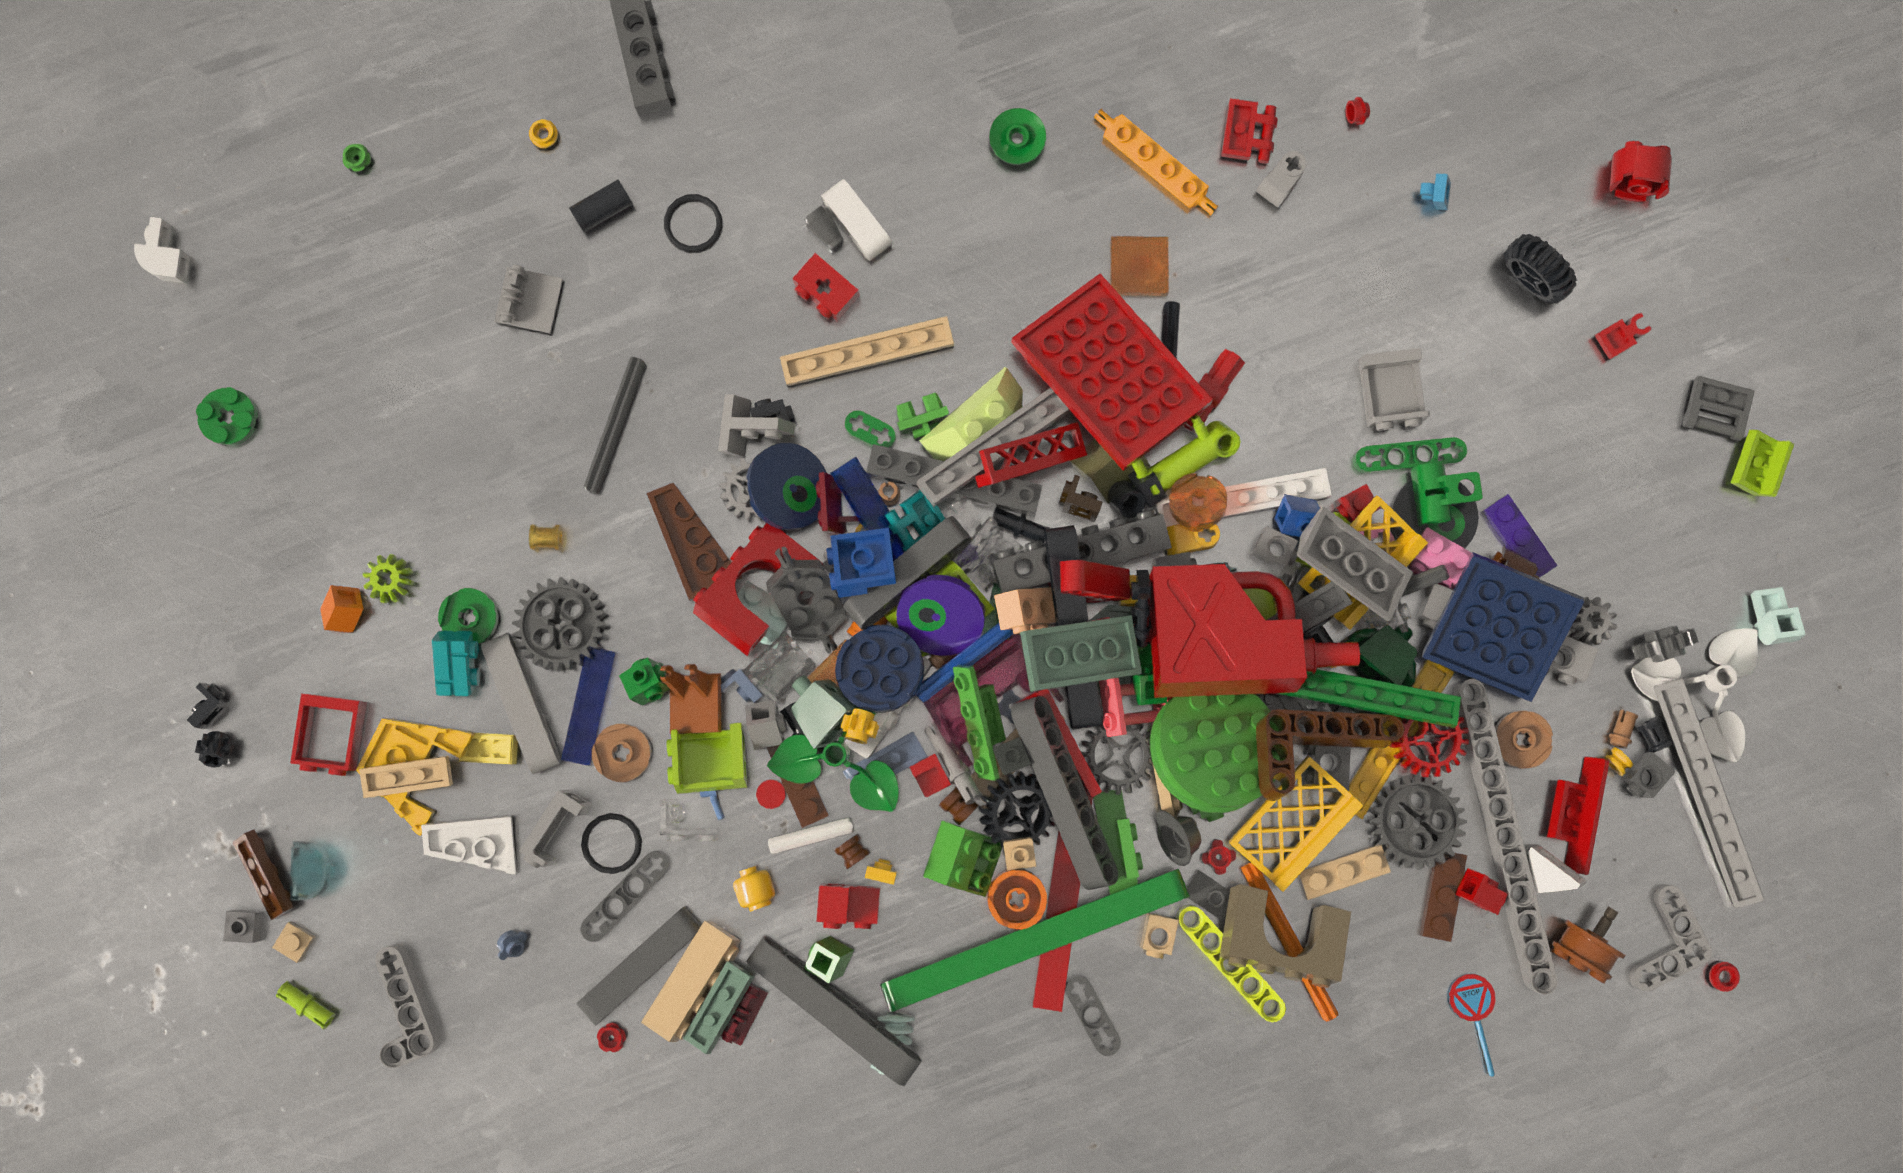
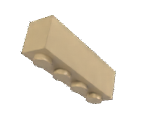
(691, 981)

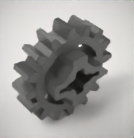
(1665, 644)

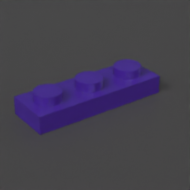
(1518, 533)

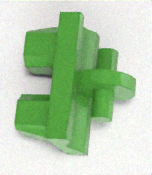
(908, 418)

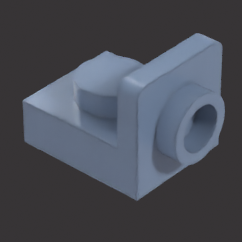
(746, 688)

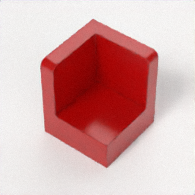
(930, 775)

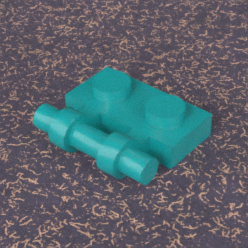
(919, 513)

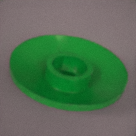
(1020, 123)

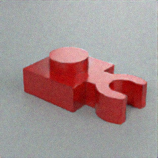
(1620, 337)

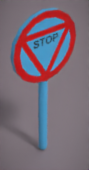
(1474, 1000)

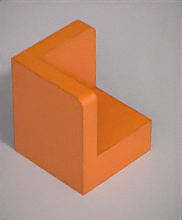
(341, 609)

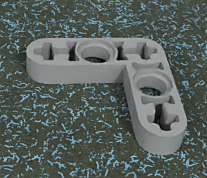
(1683, 941)

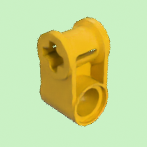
(1187, 541)

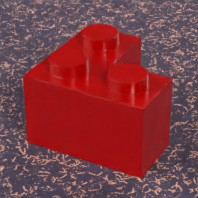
(848, 904)

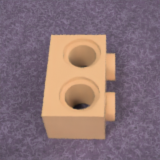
(1025, 609)

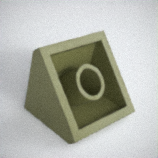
(1101, 469)

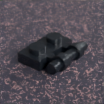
(1143, 607)

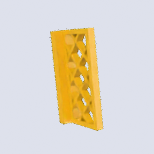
(1403, 550)
(1310, 844)

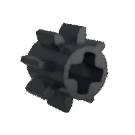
(214, 749)

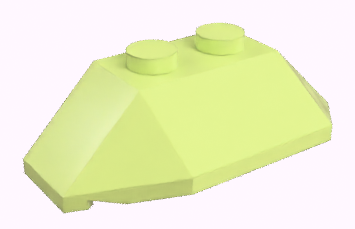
(975, 416)

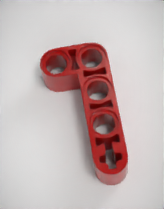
(1095, 581)

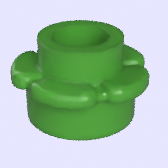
(356, 150)

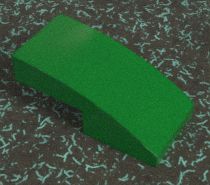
(1144, 682)

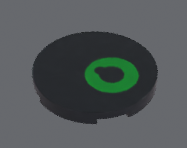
(1459, 530)

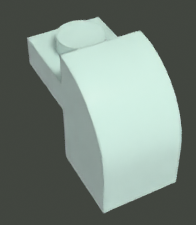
(1775, 620)

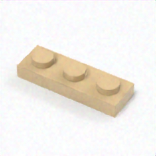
(406, 776)
(1343, 872)

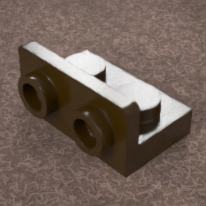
(1080, 505)

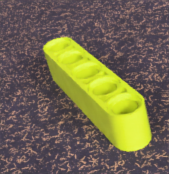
(1239, 974)

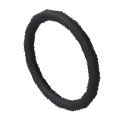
(711, 240)
(630, 862)

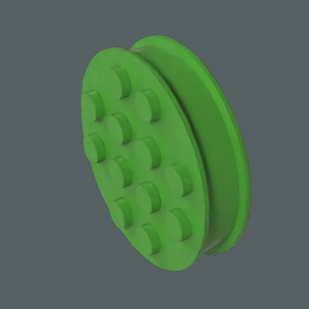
(1209, 750)

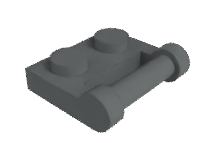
(1722, 399)

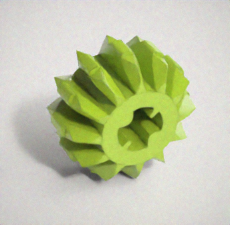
(397, 575)

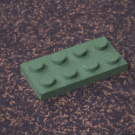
(1080, 653)

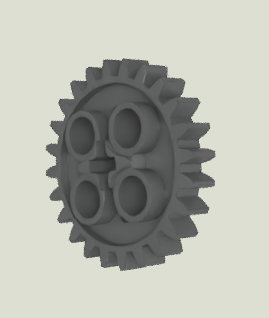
(533, 625)
(1434, 803)

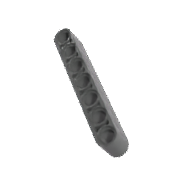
(1064, 793)
(834, 1011)

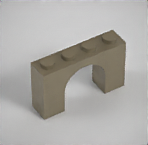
(1246, 942)

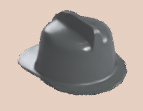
(1178, 837)

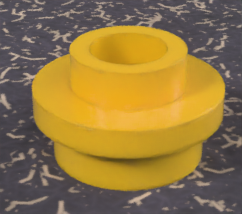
(543, 125)

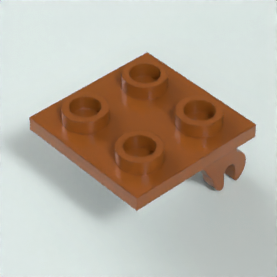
(693, 700)

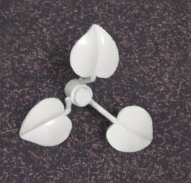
(1738, 657)

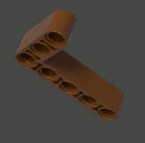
(1315, 734)

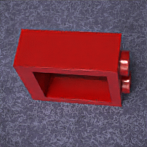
(304, 727)

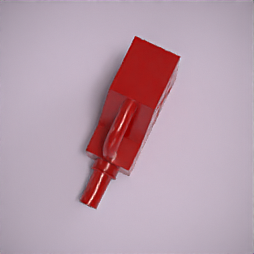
(1218, 643)

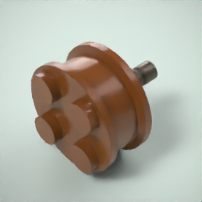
(1589, 948)

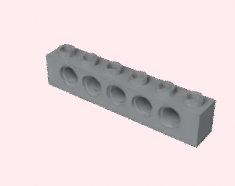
(1578, 655)

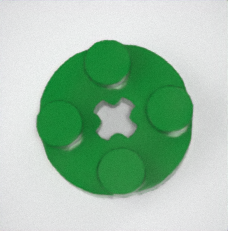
(211, 412)
(460, 602)

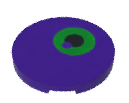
(941, 615)

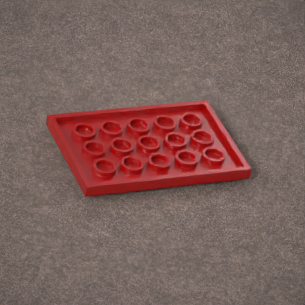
(1111, 371)

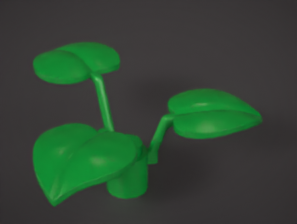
(798, 762)

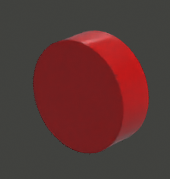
(771, 794)

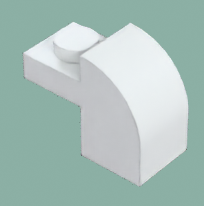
(157, 257)

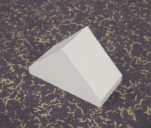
(1550, 873)

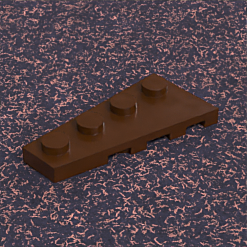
(688, 540)

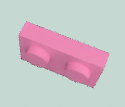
(1441, 552)

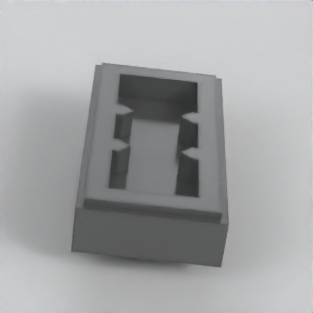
(1209, 894)

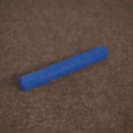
(967, 658)

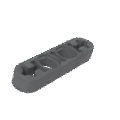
(625, 896)

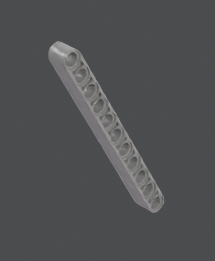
(1513, 847)

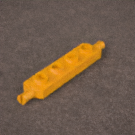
(1156, 161)

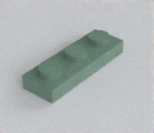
(718, 1007)

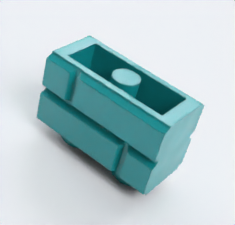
(454, 663)

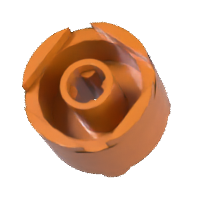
(1012, 915)

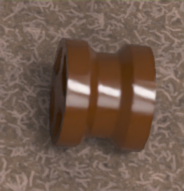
(852, 851)

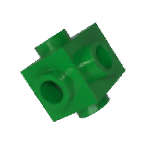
(643, 681)

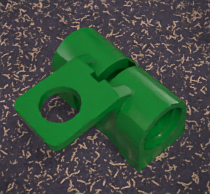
(1437, 491)

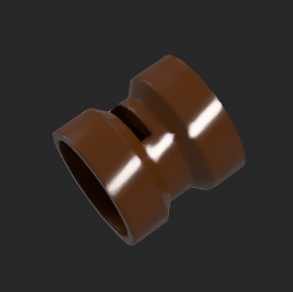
(956, 806)

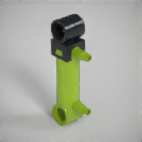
(1152, 482)

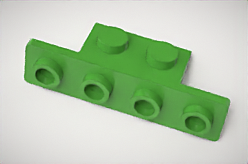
(982, 720)
(1119, 837)

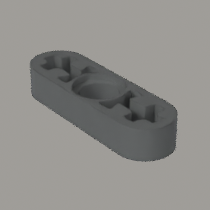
(1096, 1038)

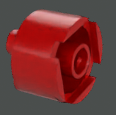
(1641, 171)

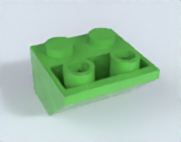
(963, 859)

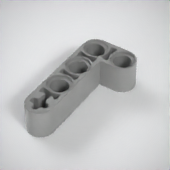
(401, 1003)

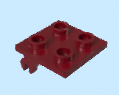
(831, 512)

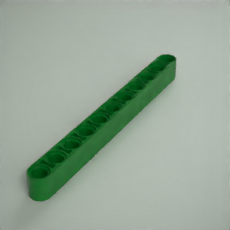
(1034, 940)

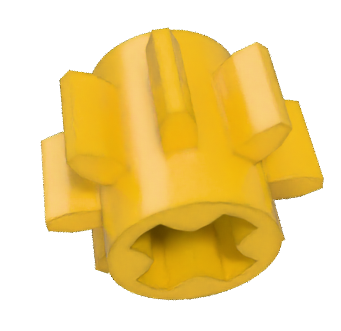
(859, 726)

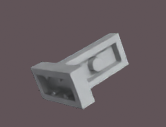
(738, 426)

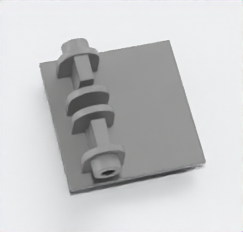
(528, 299)

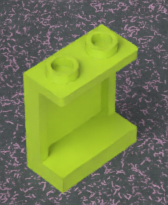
(707, 760)

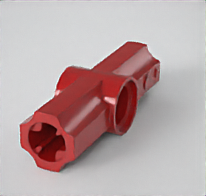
(1218, 381)

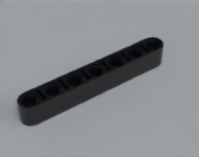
(1083, 698)

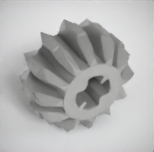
(1600, 616)

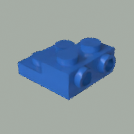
(860, 561)

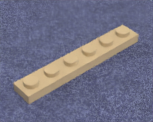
(867, 351)

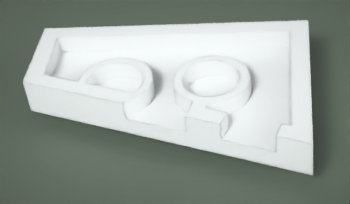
(473, 841)

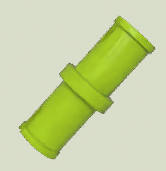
(305, 1005)

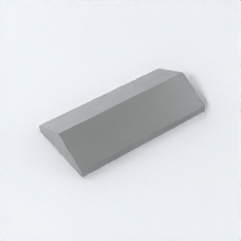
(1353, 563)

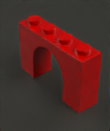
(720, 604)

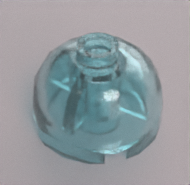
(309, 870)

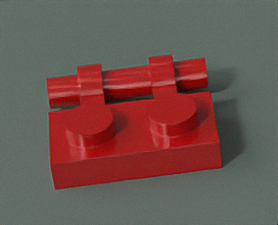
(1240, 127)

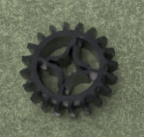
(1540, 268)
(1008, 815)

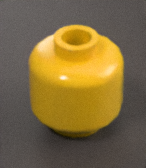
(754, 888)

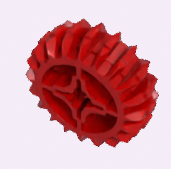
(1432, 750)

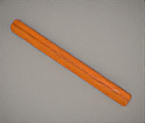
(1289, 939)

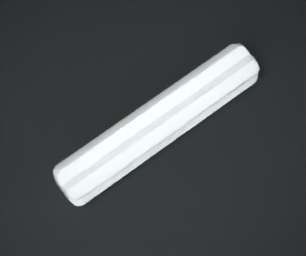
(810, 835)

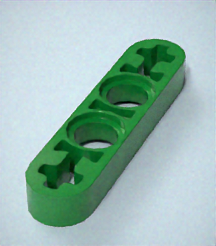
(1409, 452)

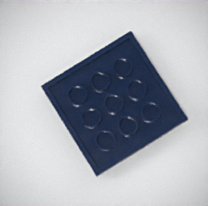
(1502, 627)

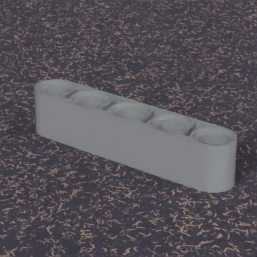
(521, 703)

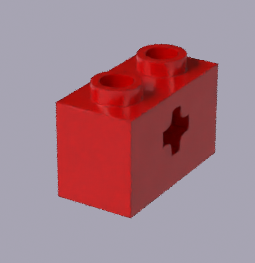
(817, 273)

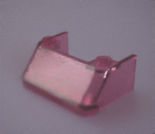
(1002, 668)

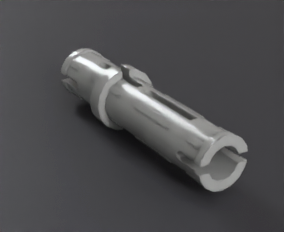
(958, 772)

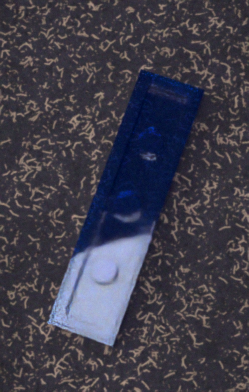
(865, 500)
(589, 706)

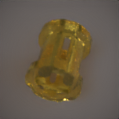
(545, 537)

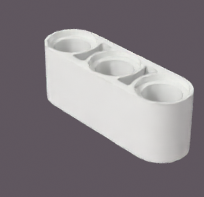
(856, 219)

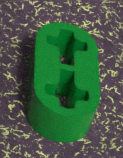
(873, 424)

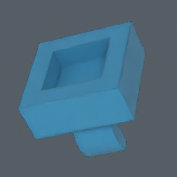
(1437, 192)

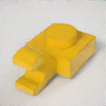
(881, 872)

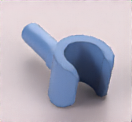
(715, 803)

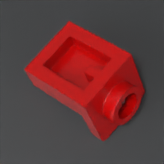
(1354, 503)

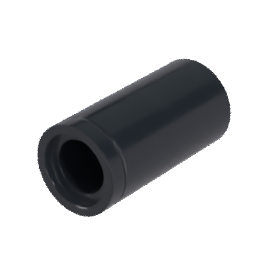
(600, 205)

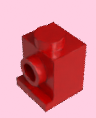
(1481, 891)

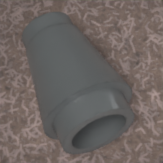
(824, 227)

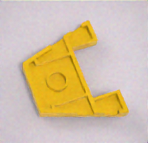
(410, 741)

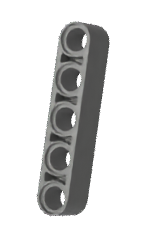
(915, 564)
(639, 966)

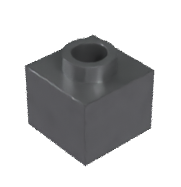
(251, 926)

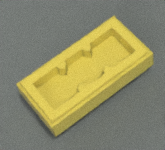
(491, 749)

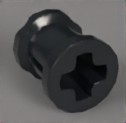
(1654, 744)

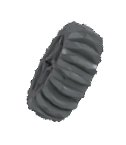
(1139, 740)

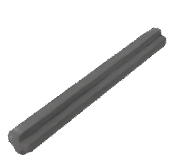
(614, 425)

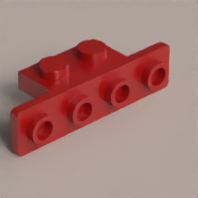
(1577, 813)

